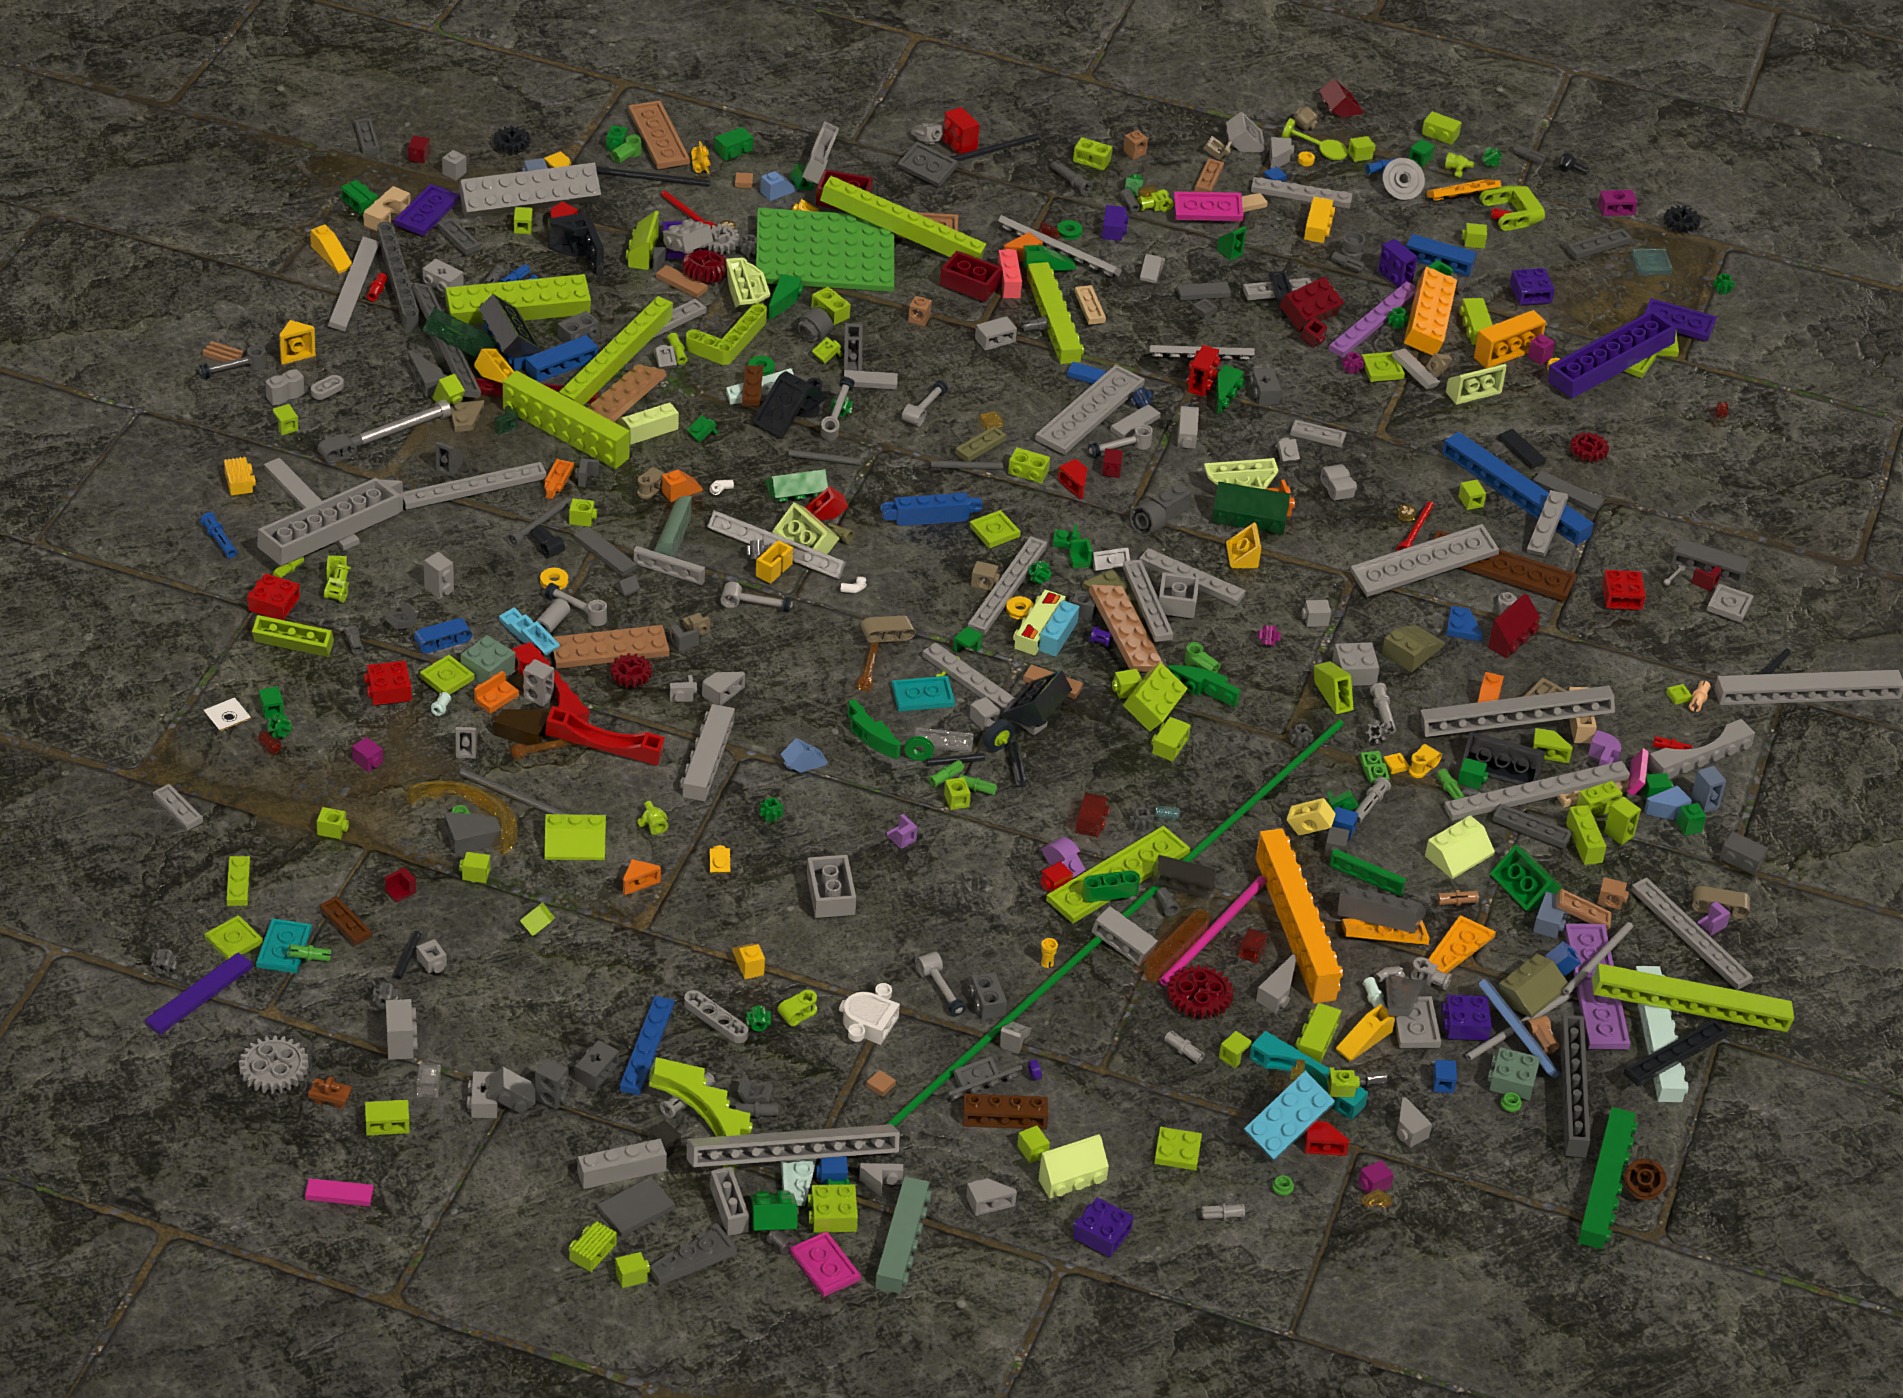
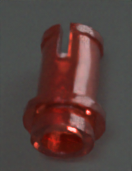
(273, 745)

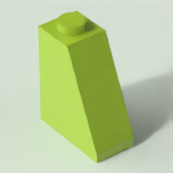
(1335, 686)

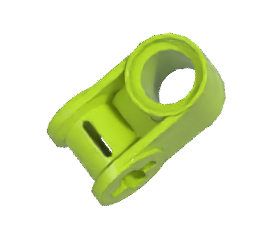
(797, 1009)

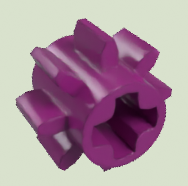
(1352, 362)
(1269, 635)

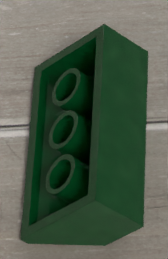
(1244, 505)

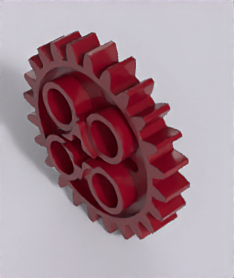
(1200, 991)

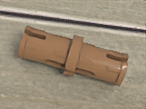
(1457, 897)

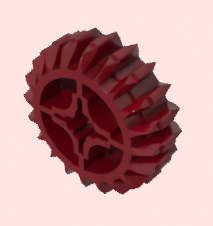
(705, 266)

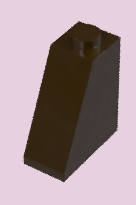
(521, 725)

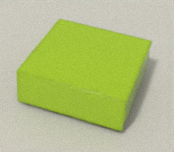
(1679, 694)

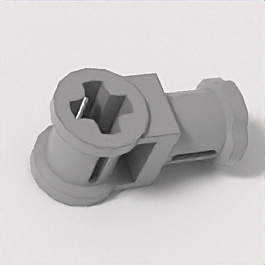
(1430, 973)

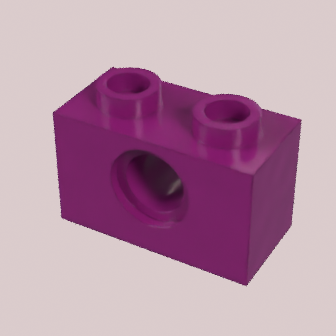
(1617, 202)

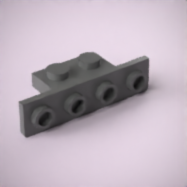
(978, 1075)

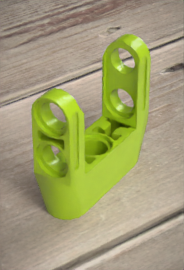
(1524, 202)

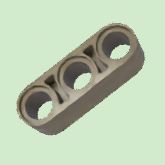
(887, 629)
(1735, 902)

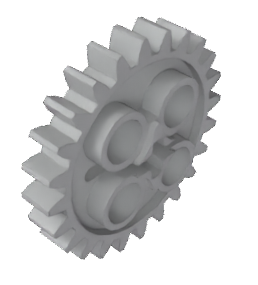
(273, 1064)

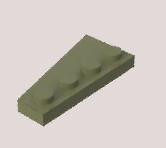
(1113, 579)

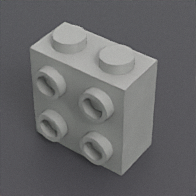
(687, 236)

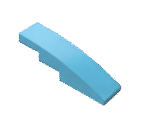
(528, 631)

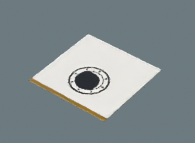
(227, 714)

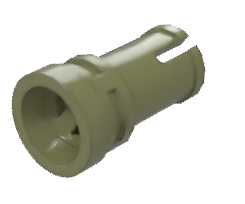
(844, 534)

